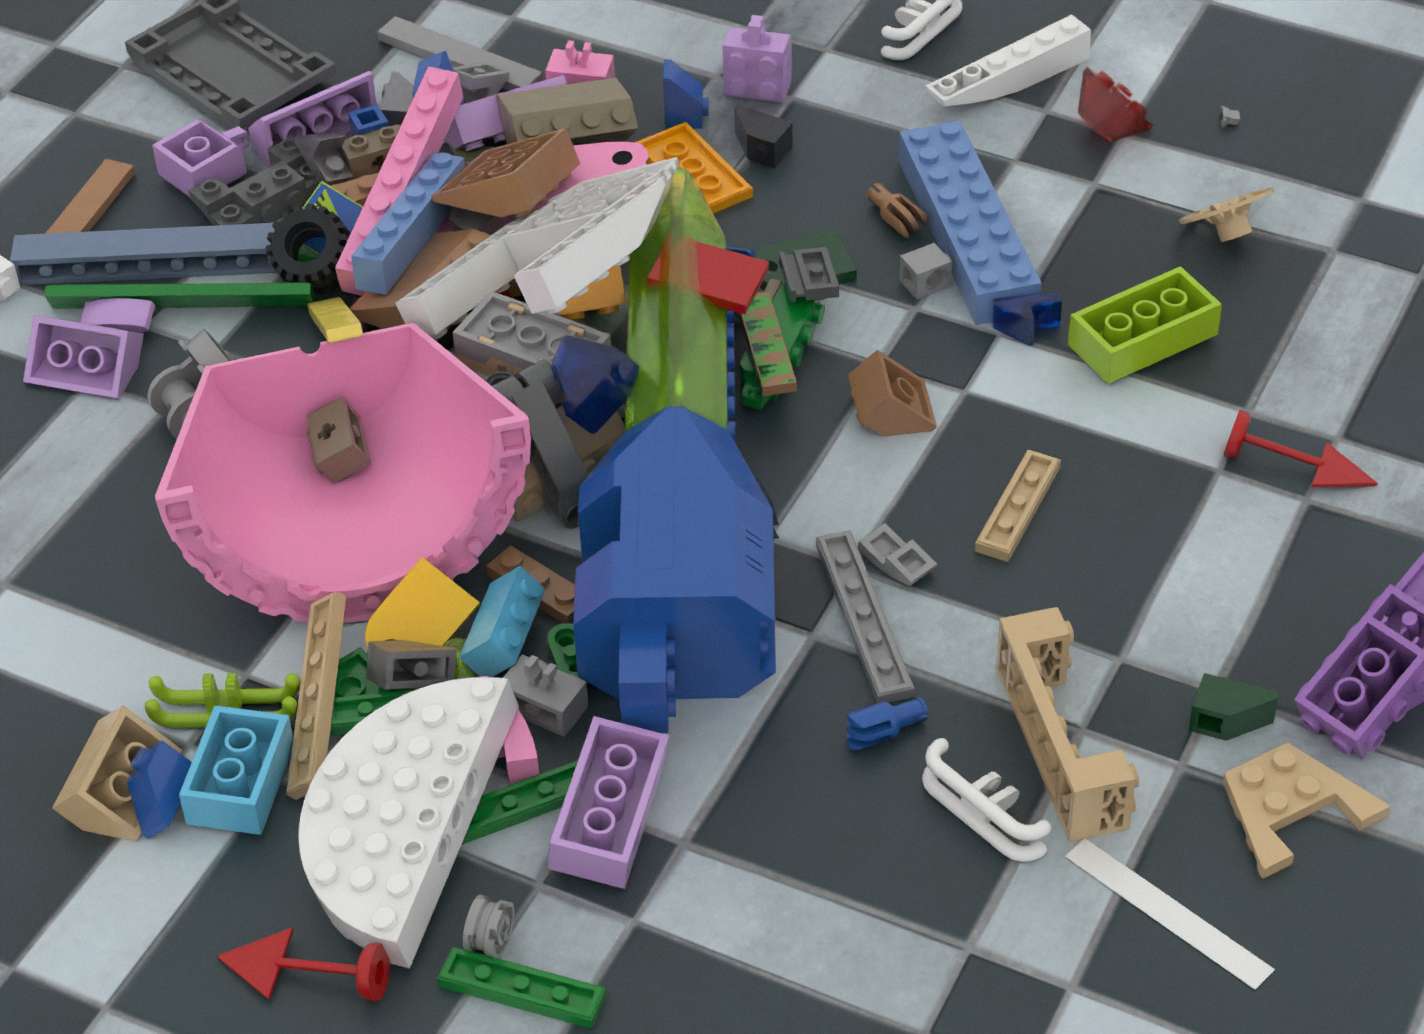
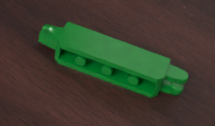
(797, 328)

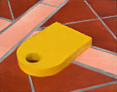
(422, 608)

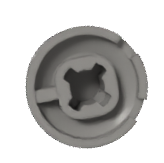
(488, 926)

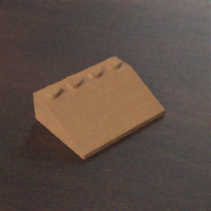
(512, 176)
(435, 256)

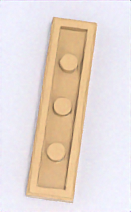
(1017, 505)

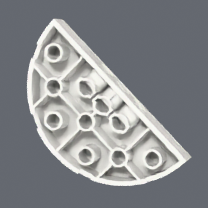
(397, 806)

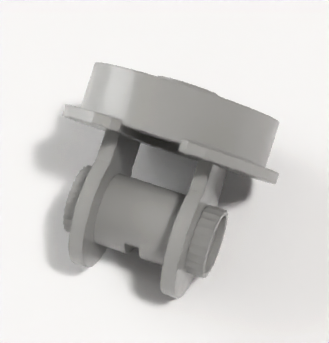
(175, 386)

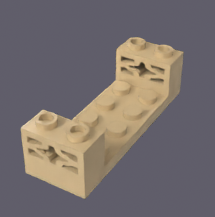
(1088, 792)

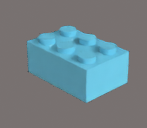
(237, 770)

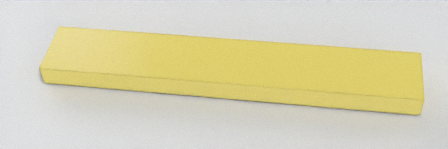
(335, 319)

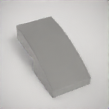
(896, 558)

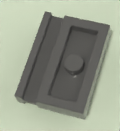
(809, 274)

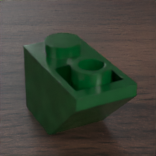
(1231, 708)

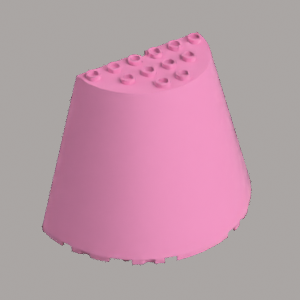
(283, 535)

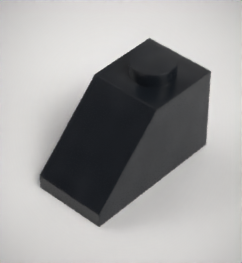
(763, 136)

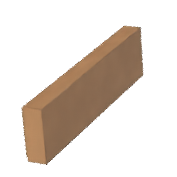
(94, 198)

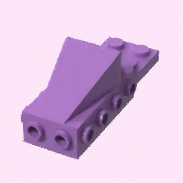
(1372, 672)

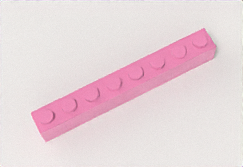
(414, 144)

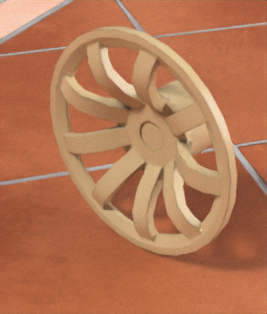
(1229, 220)

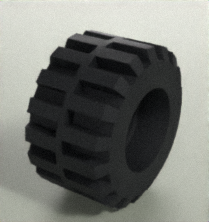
(294, 232)

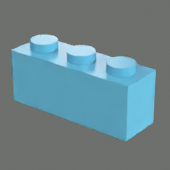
(502, 623)

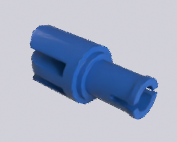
(882, 722)

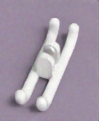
(922, 18)
(978, 809)

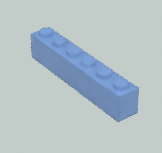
(404, 227)

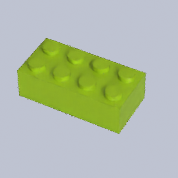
(1144, 324)

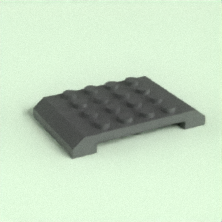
(226, 62)

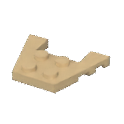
(1285, 788)

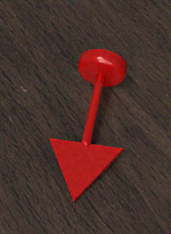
(1333, 467)
(262, 960)

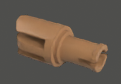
(897, 210)

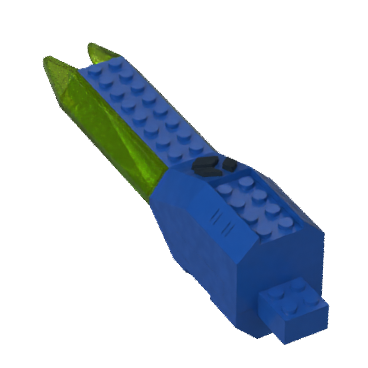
(672, 517)

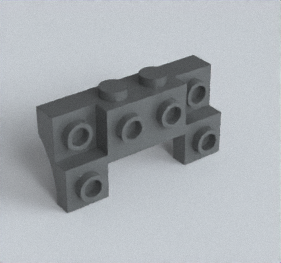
(262, 195)

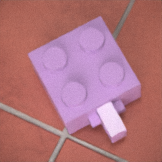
(757, 62)
(199, 154)

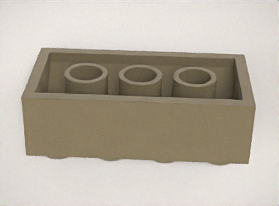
(589, 110)

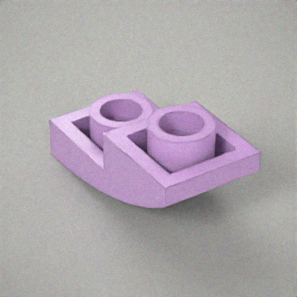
(119, 313)

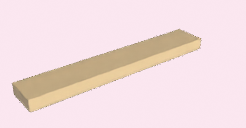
(316, 692)

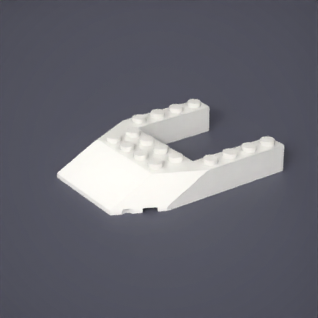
(549, 250)

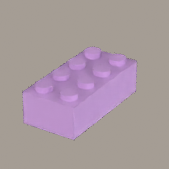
(608, 802)

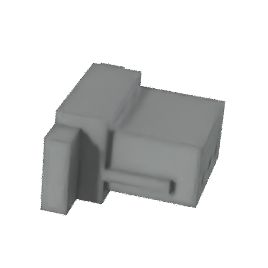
(1228, 117)

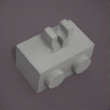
(547, 694)

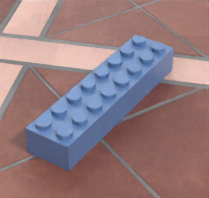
(966, 217)

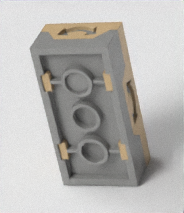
(509, 338)

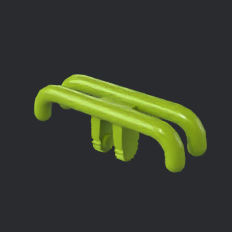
(210, 696)

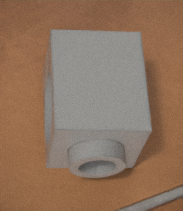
(925, 270)

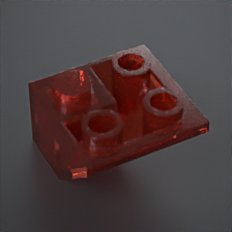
(1109, 107)

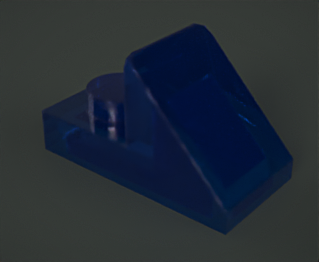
(1021, 314)

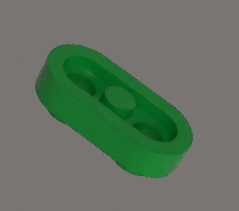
(562, 648)

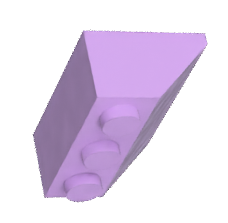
(81, 356)

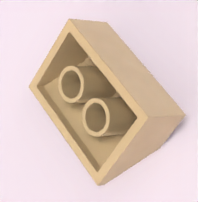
(97, 787)

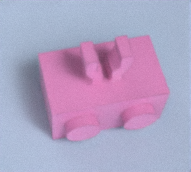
(578, 65)

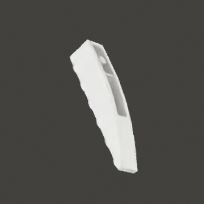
(1016, 65)

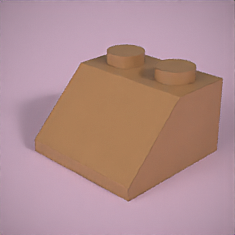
(890, 397)

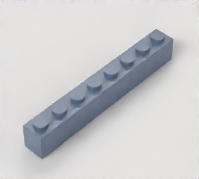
(142, 254)

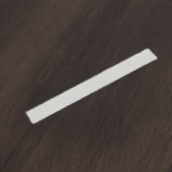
(1170, 913)

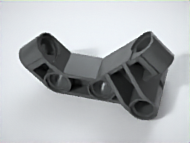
(551, 449)

